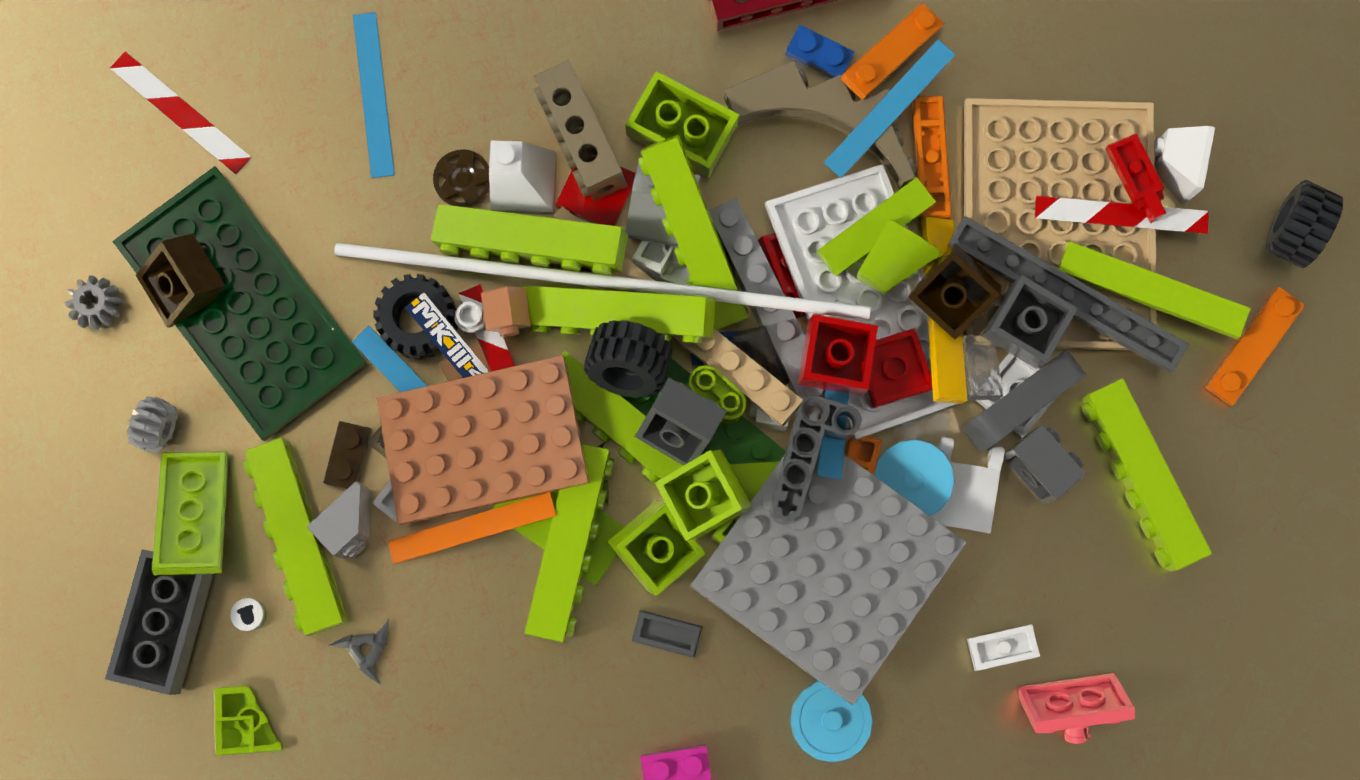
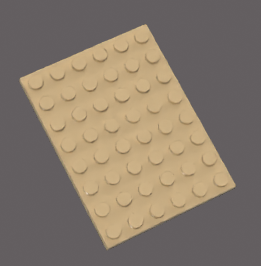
(1054, 151)

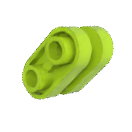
(714, 386)

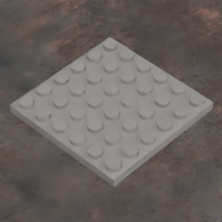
(835, 580)

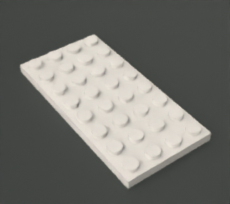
(809, 221)

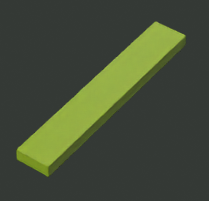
(1154, 290)

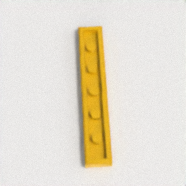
(945, 352)

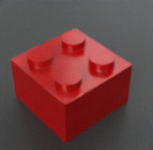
(838, 355)

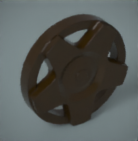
(462, 178)

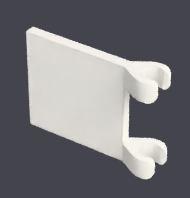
(973, 491)

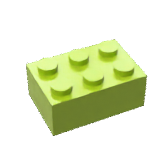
(677, 110)

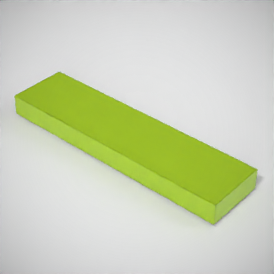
(860, 237)

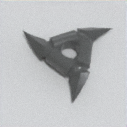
(354, 644)

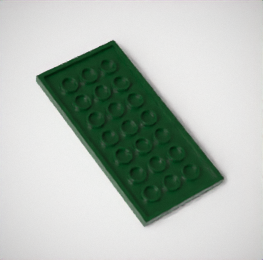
(266, 328)

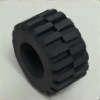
(1304, 224)
(393, 303)
(628, 359)

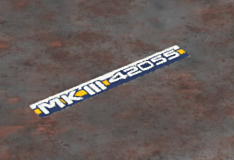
(445, 337)

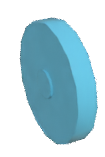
(918, 474)
(828, 724)

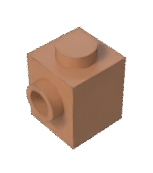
(505, 310)

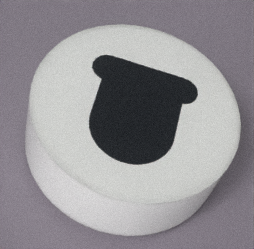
(247, 614)

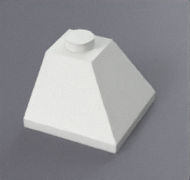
(1184, 159)
(521, 177)

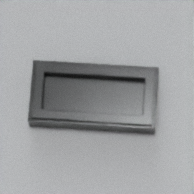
(667, 633)

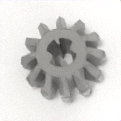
(85, 294)
(152, 424)

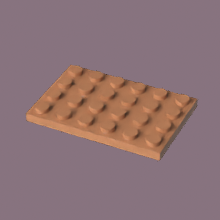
(482, 440)

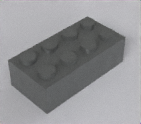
(158, 628)

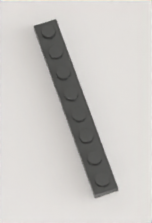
(1093, 307)

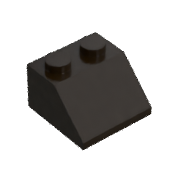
(179, 279)
(955, 291)

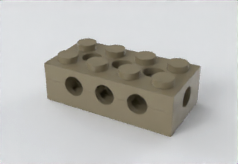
(577, 125)

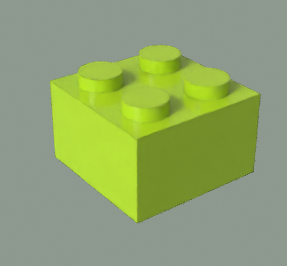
(703, 495)
(655, 548)

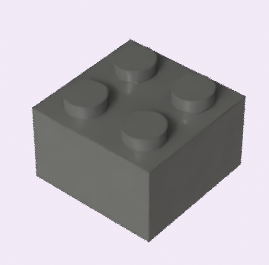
(1029, 322)
(680, 423)
(1044, 464)

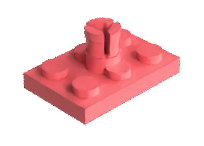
(1076, 705)

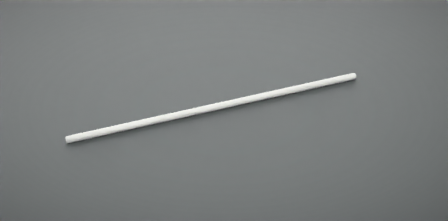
(603, 281)

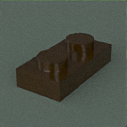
(347, 455)

